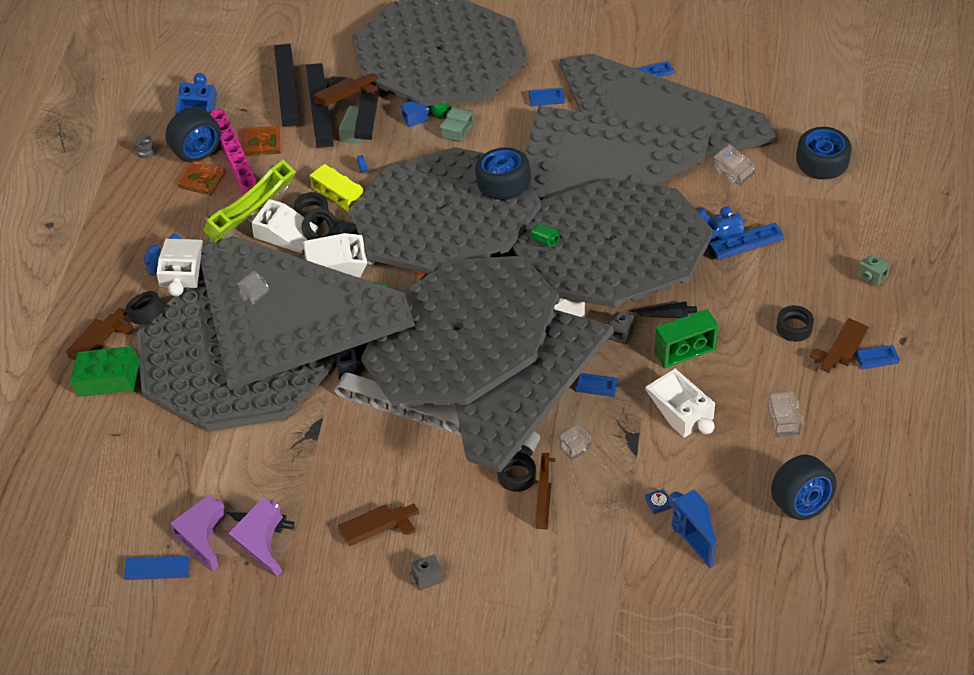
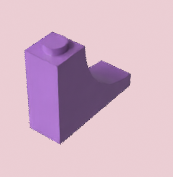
(196, 528)
(256, 532)

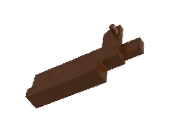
(345, 88)
(99, 332)
(843, 347)
(544, 493)
(377, 522)

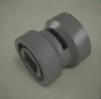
(144, 146)

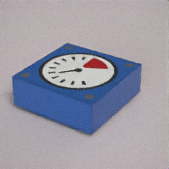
(658, 501)

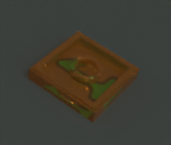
(262, 141)
(202, 178)

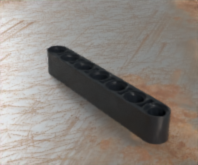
(286, 85)
(320, 113)

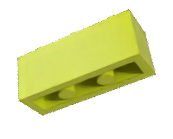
(335, 186)

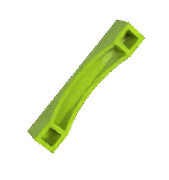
(230, 217)

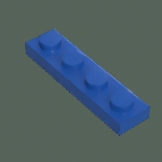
(746, 241)

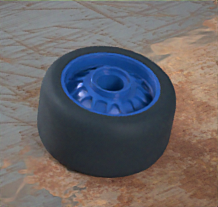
(193, 134)
(823, 152)
(503, 173)
(803, 487)

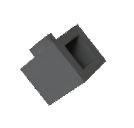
(622, 326)
(426, 572)

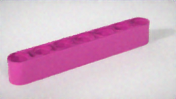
(234, 154)

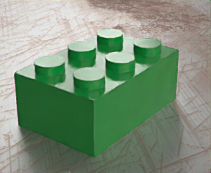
(686, 338)
(105, 371)

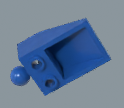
(197, 95)
(694, 523)

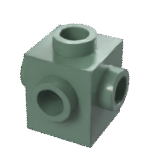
(873, 269)

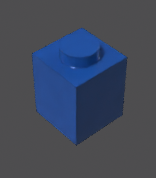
(414, 113)

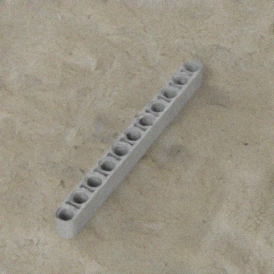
(439, 416)

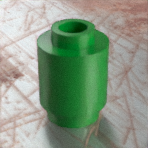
(440, 110)
(545, 235)

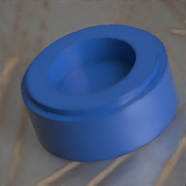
(362, 164)

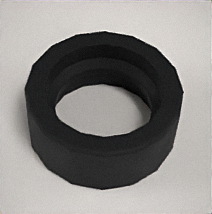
(310, 198)
(321, 213)
(144, 307)
(795, 334)
(523, 483)

